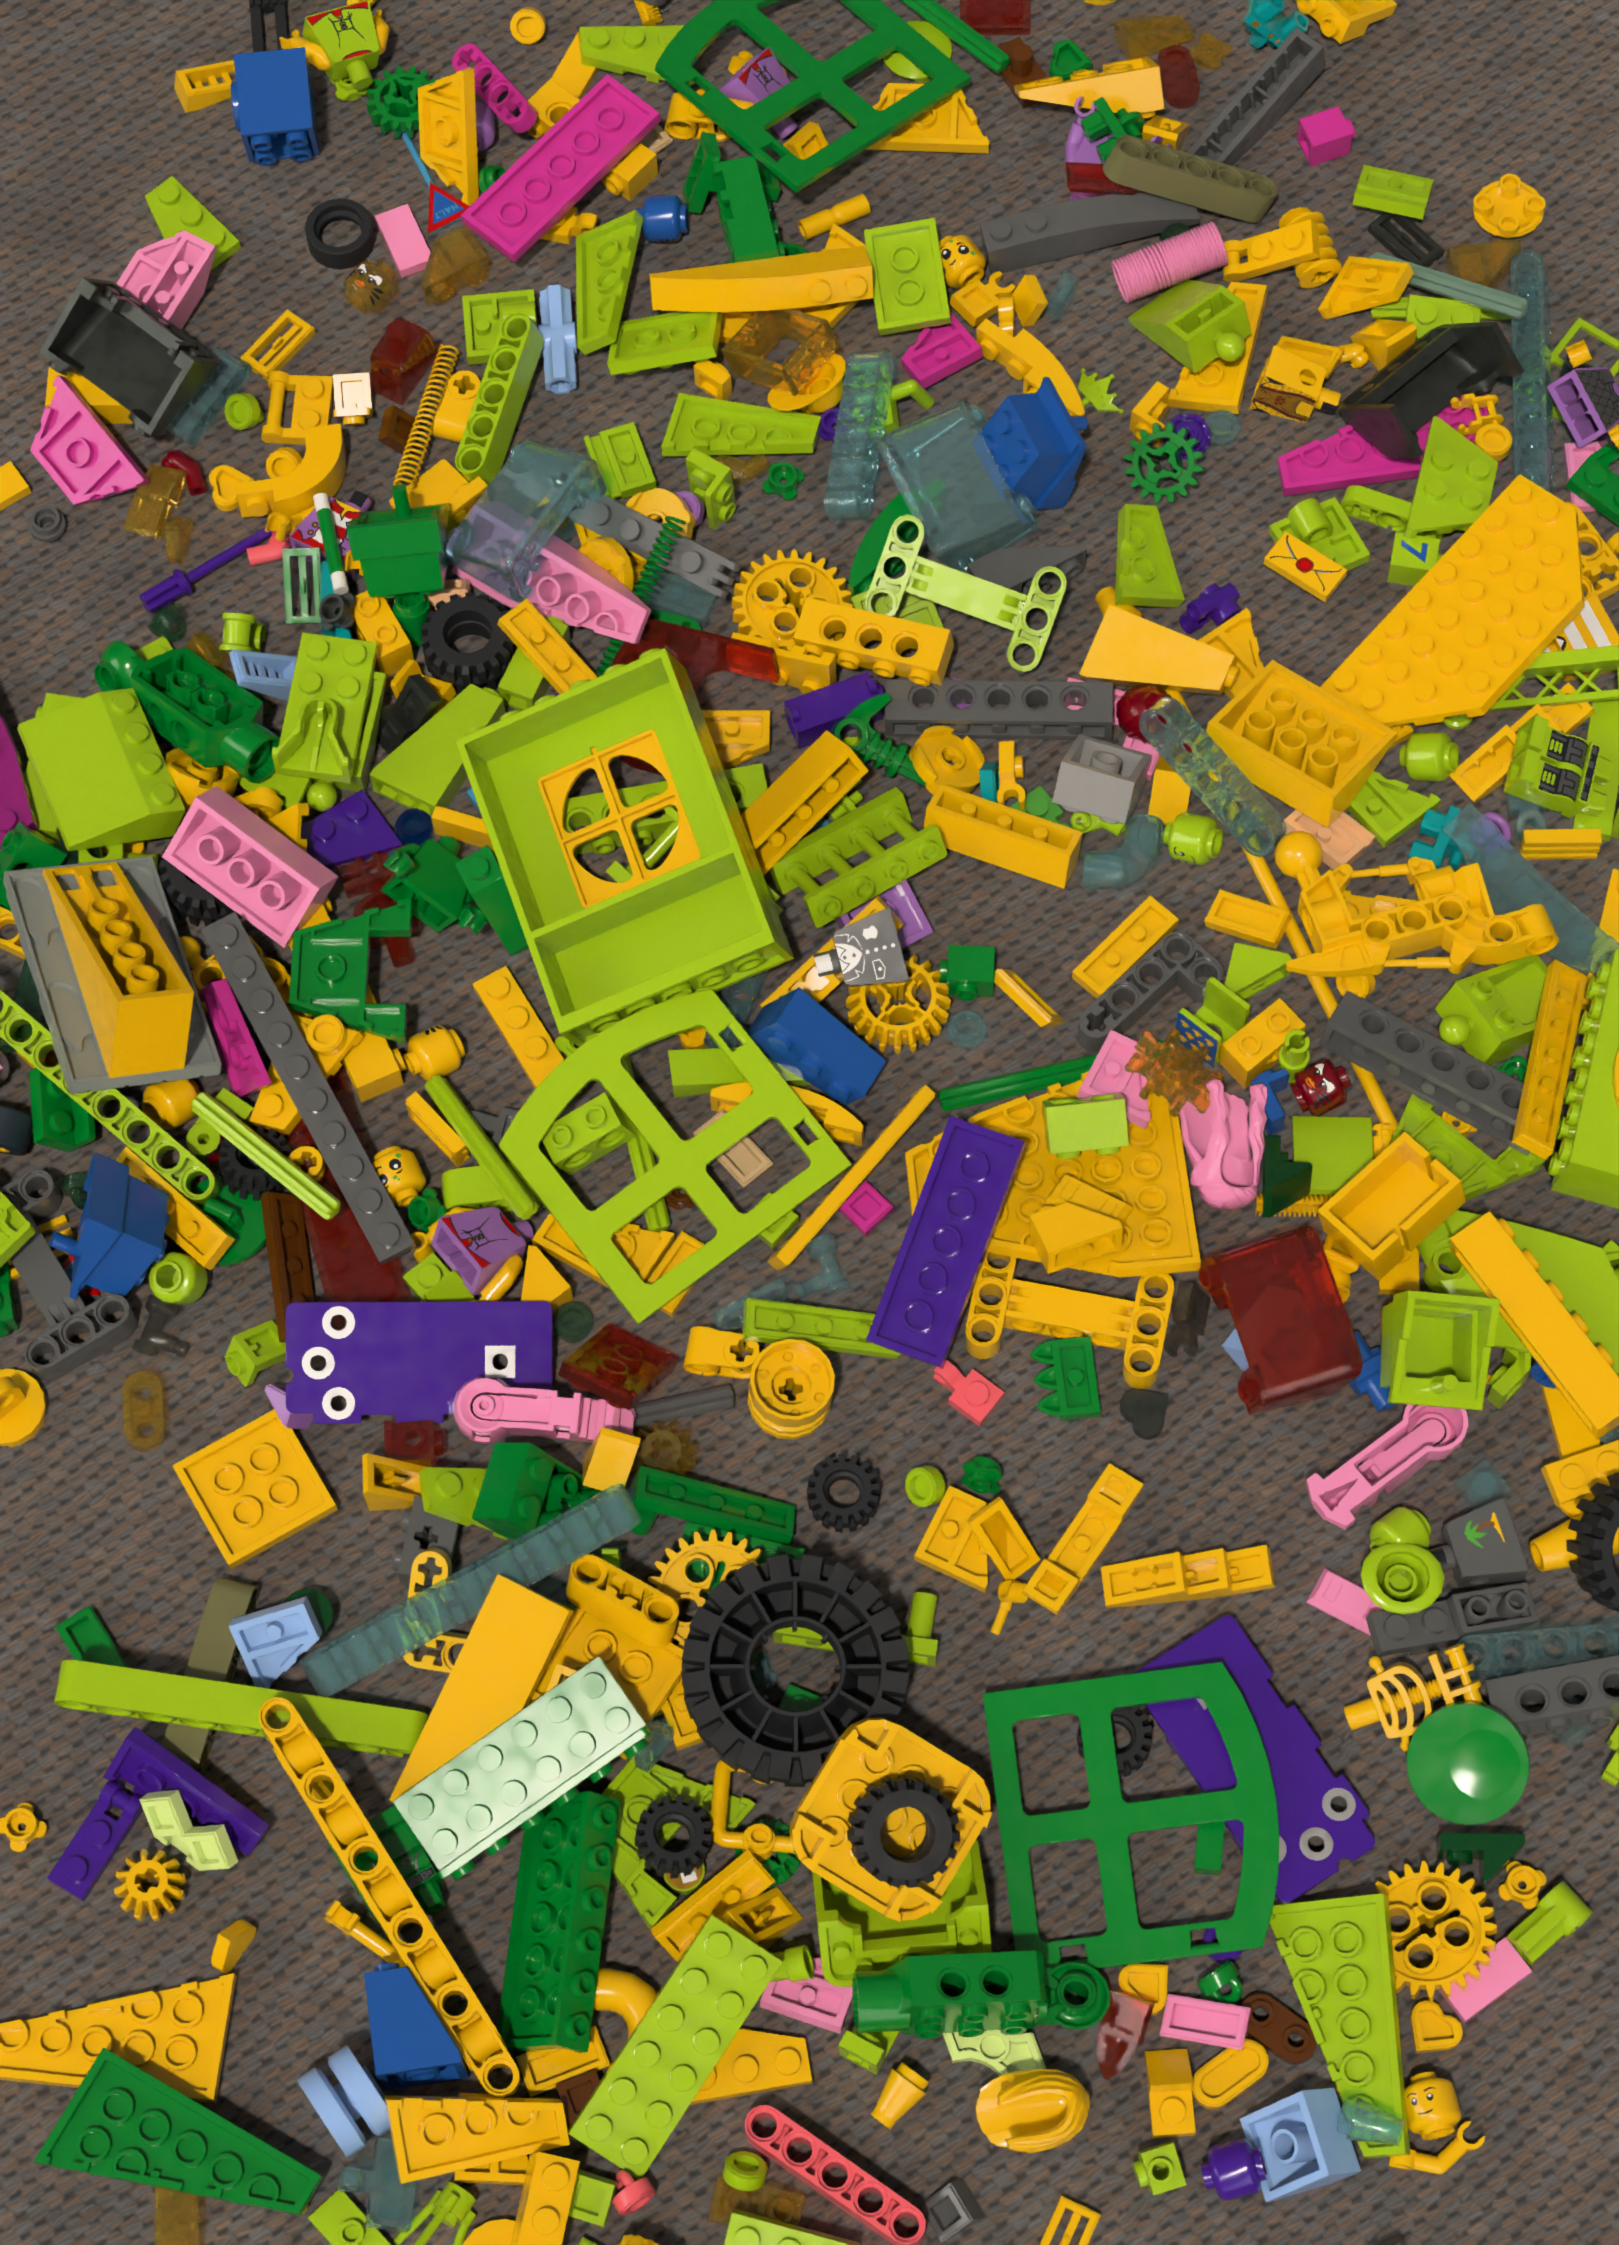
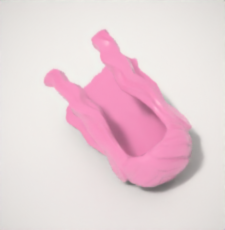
(1222, 1144)

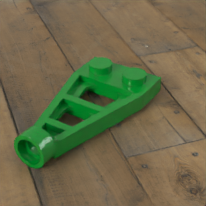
(1598, 484)

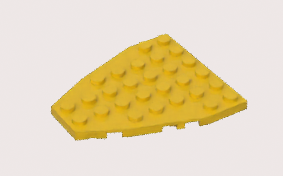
(1145, 1175)

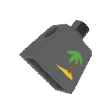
(1482, 1548)

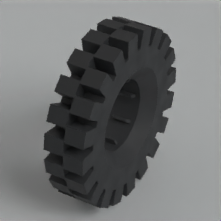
(742, 1614)

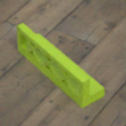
(1561, 664)

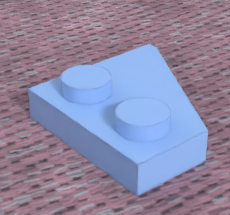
(275, 1638)

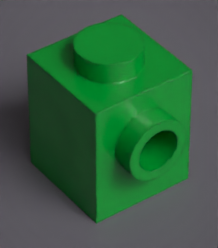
(968, 971)

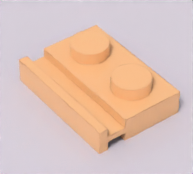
(1340, 842)

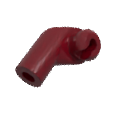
(194, 477)

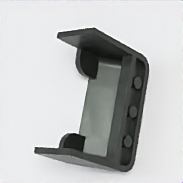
(1423, 382)

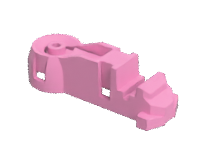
(533, 1413)
(1387, 1462)

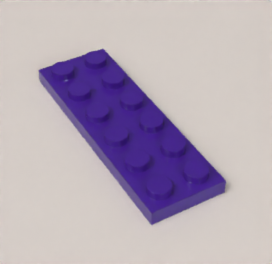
(946, 1242)

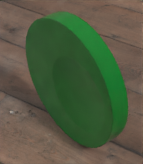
(1468, 1762)

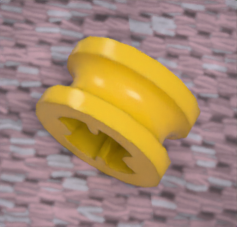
(300, 1154)

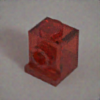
(424, 1452)

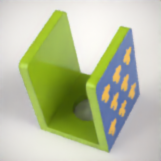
(1221, 1009)

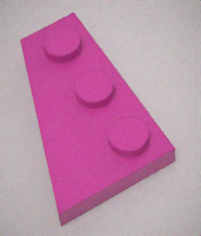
(236, 1046)

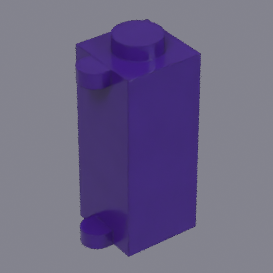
(820, 709)

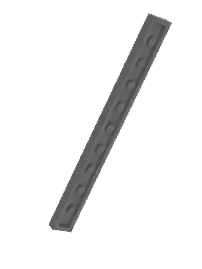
(308, 1089)

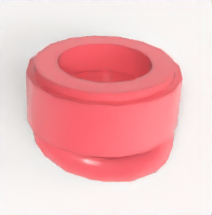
(632, 2193)

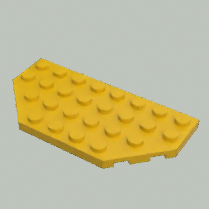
(1472, 615)

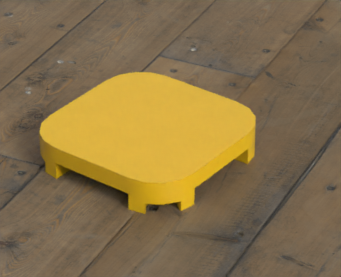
(860, 1758)

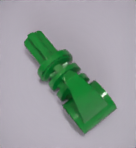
(869, 742)

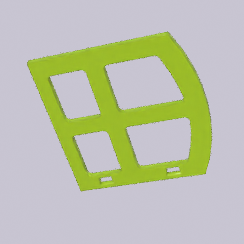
(680, 1162)

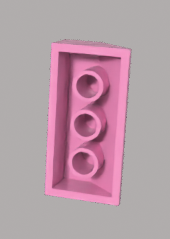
(249, 865)

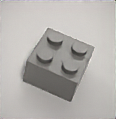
(1101, 779)

